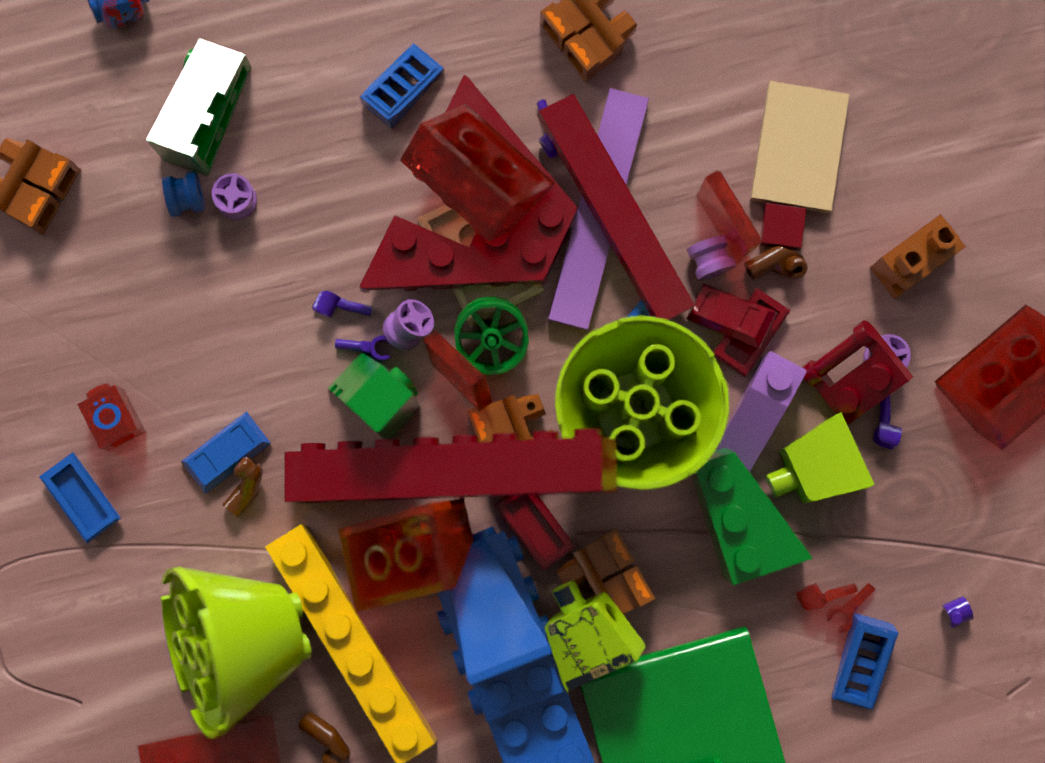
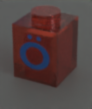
(110, 416)

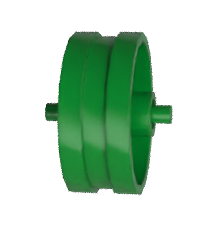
(491, 335)

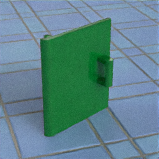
(686, 706)

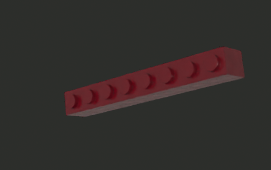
(452, 470)

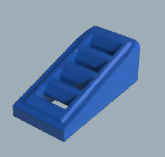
(391, 116)
(854, 641)

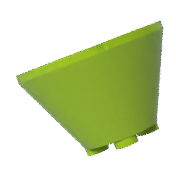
(651, 392)
(230, 642)

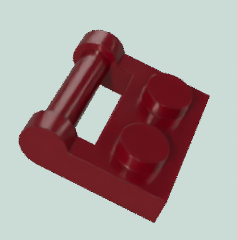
(866, 383)

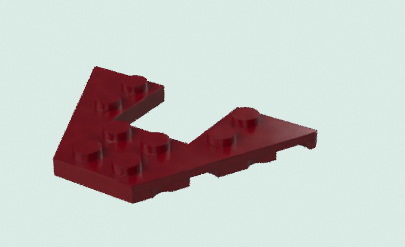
(420, 258)

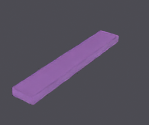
(588, 244)

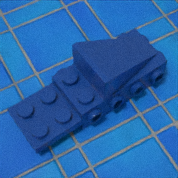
(510, 656)

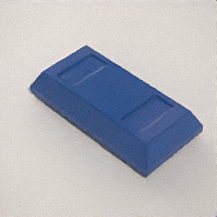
(220, 454)
(80, 497)

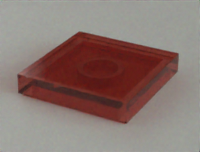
(728, 216)

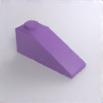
(761, 407)

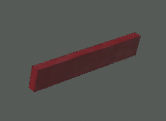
(615, 209)

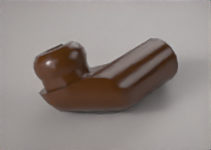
(779, 261)
(248, 489)
(327, 736)

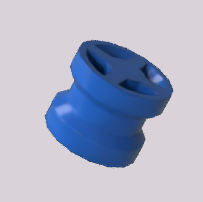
(183, 194)

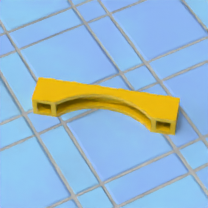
(351, 645)

